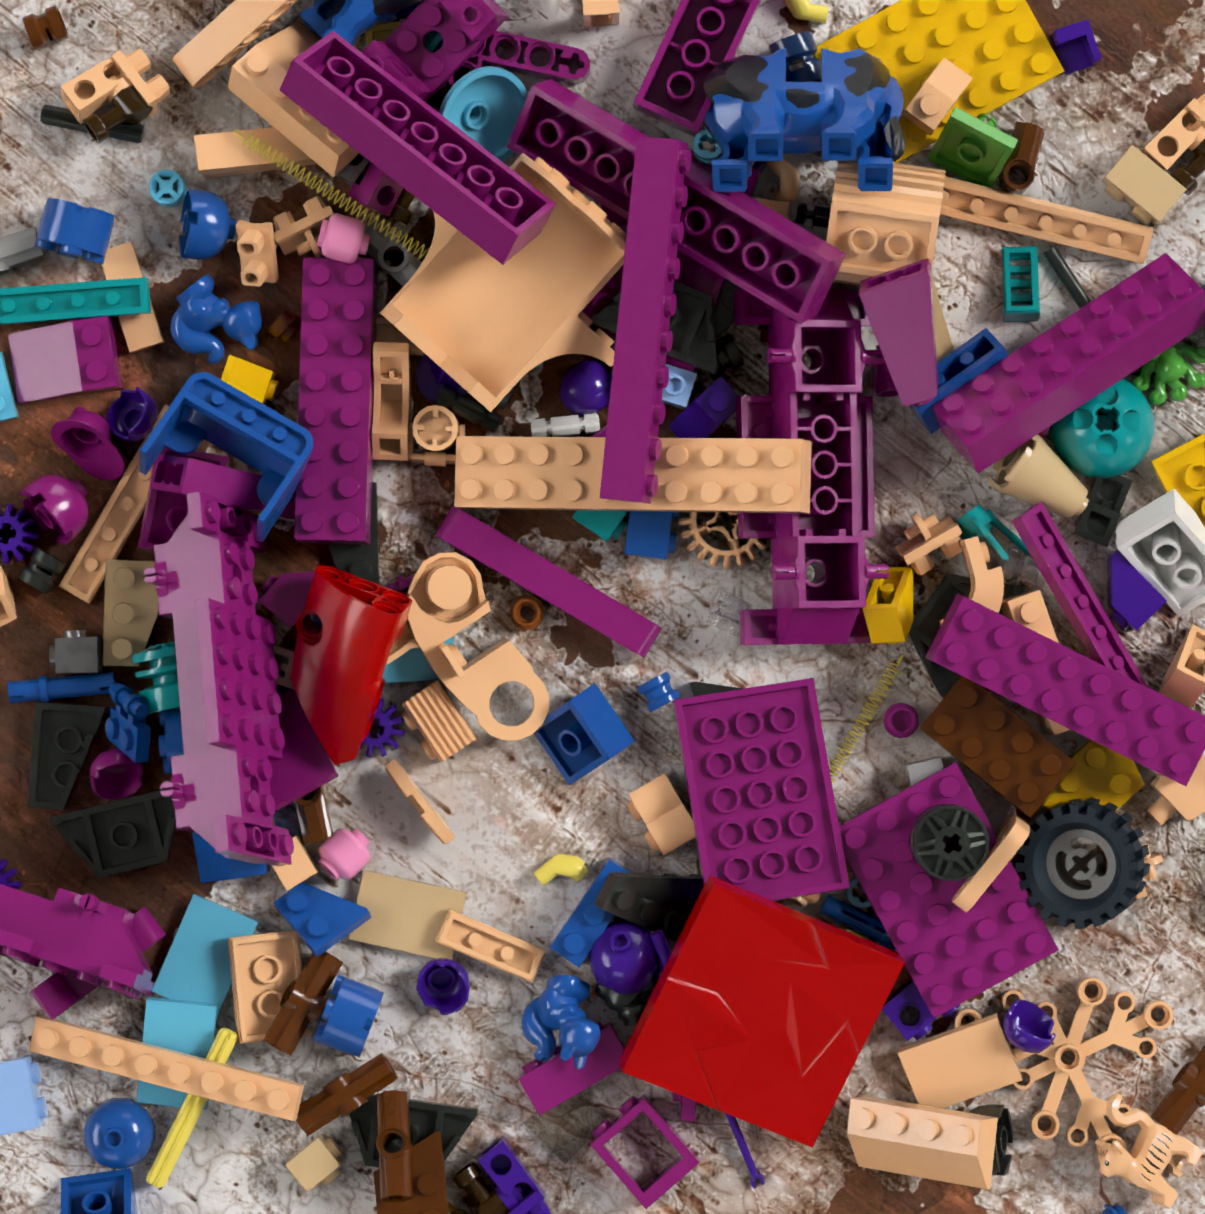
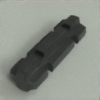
(468, 409)

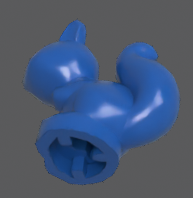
(204, 311)
(560, 1010)

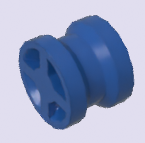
(658, 691)

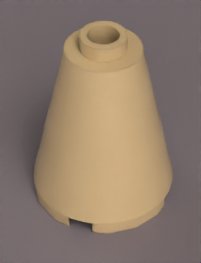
(1037, 476)

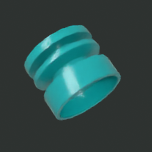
(163, 671)

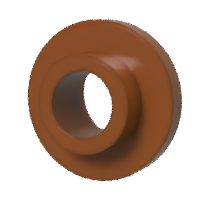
(518, 604)

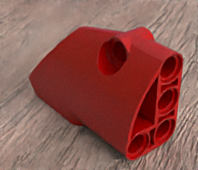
(343, 662)

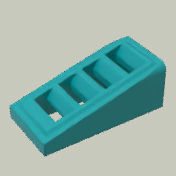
(1020, 313)

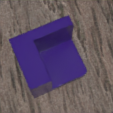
(1076, 47)

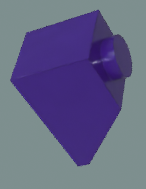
(706, 412)
(1130, 594)

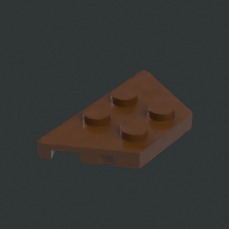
(428, 1181)

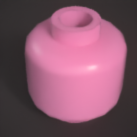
(343, 238)
(344, 854)

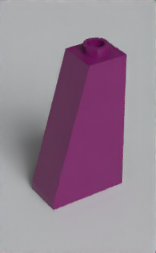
(904, 326)
(227, 484)

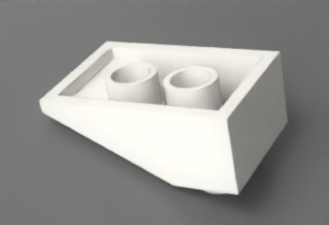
(1167, 549)

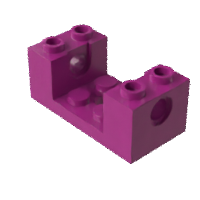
(463, 29)

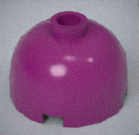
(57, 505)

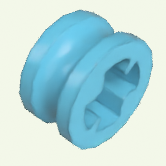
(705, 156)
(854, 900)

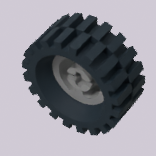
(1058, 833)

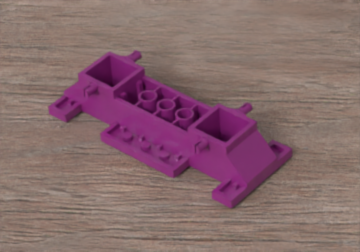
(824, 409)
(223, 683)
(76, 936)

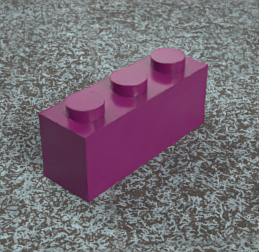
(556, 1081)

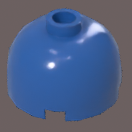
(204, 225)
(119, 1133)

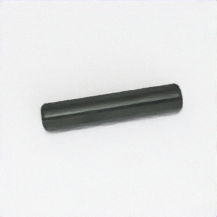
(65, 119)

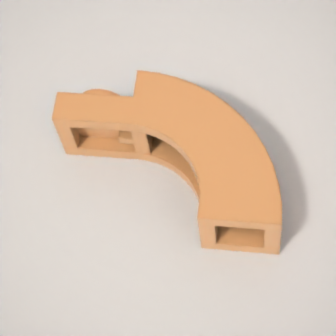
(391, 401)
(986, 584)

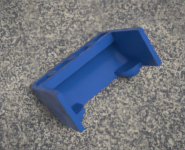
(240, 427)

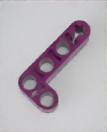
(521, 62)
(62, 991)

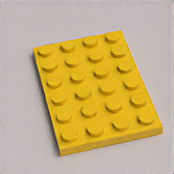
(987, 39)

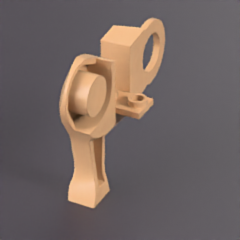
(445, 600)

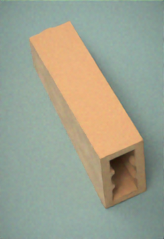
(225, 156)

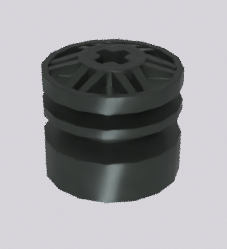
(928, 847)

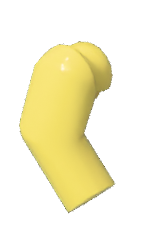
(807, 11)
(563, 865)

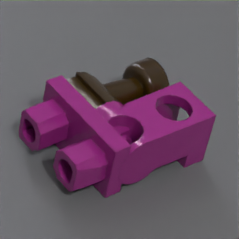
(383, 195)

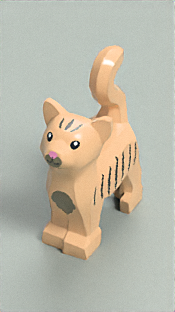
(1150, 1155)

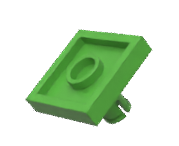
(972, 148)

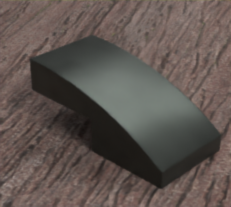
(1103, 509)

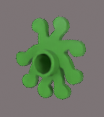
(1168, 369)

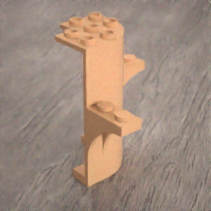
(501, 320)

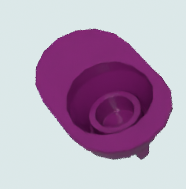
(87, 441)

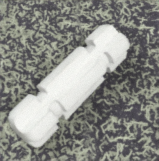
(565, 425)

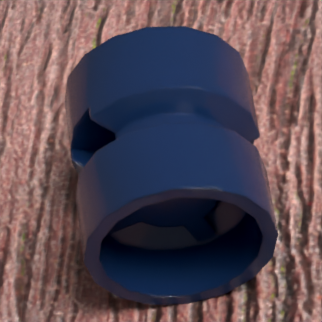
(800, 48)

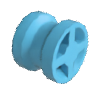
(163, 183)

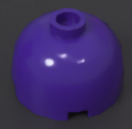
(624, 958)

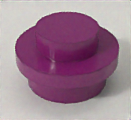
(900, 720)

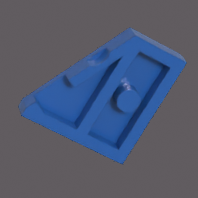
(320, 916)

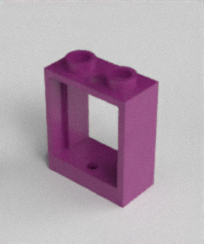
(664, 1180)

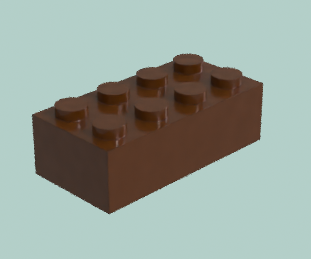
(998, 746)

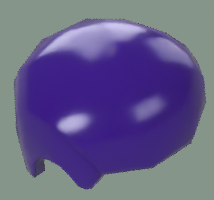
(586, 388)
(132, 415)
(443, 985)
(1028, 1027)

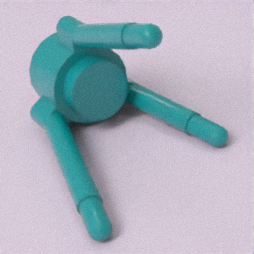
(977, 523)

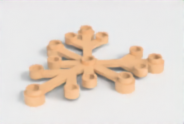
(1118, 1032)

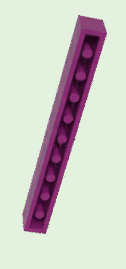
(645, 320)

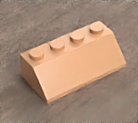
(922, 1141)

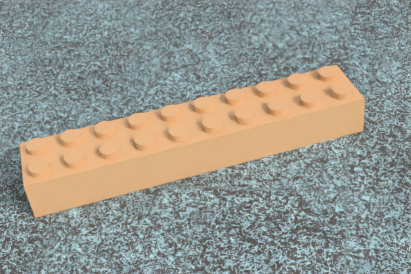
(691, 475)

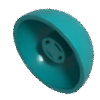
(1092, 445)

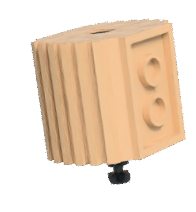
(880, 227)

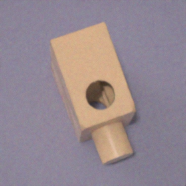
(1184, 800)

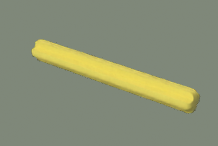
(188, 1115)

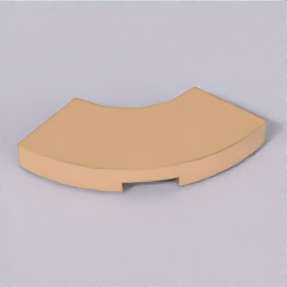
(419, 801)

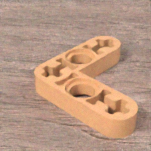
(1009, 839)

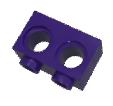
(909, 995)

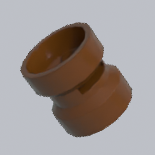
(45, 27)

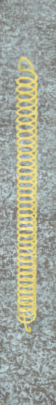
(324, 194)
(874, 712)

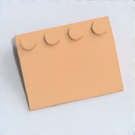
(257, 83)

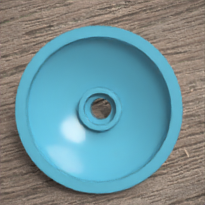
(496, 105)

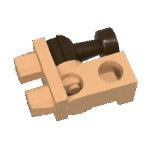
(121, 84)
(1183, 132)

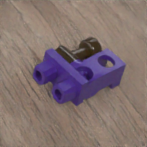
(516, 1187)

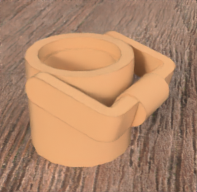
(436, 431)

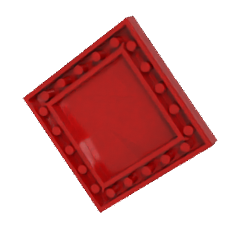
(761, 1011)

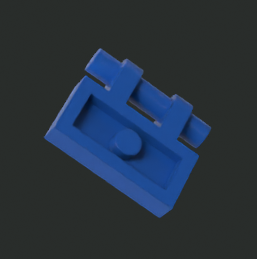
(127, 723)

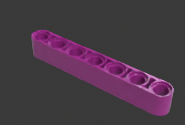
(548, 581)

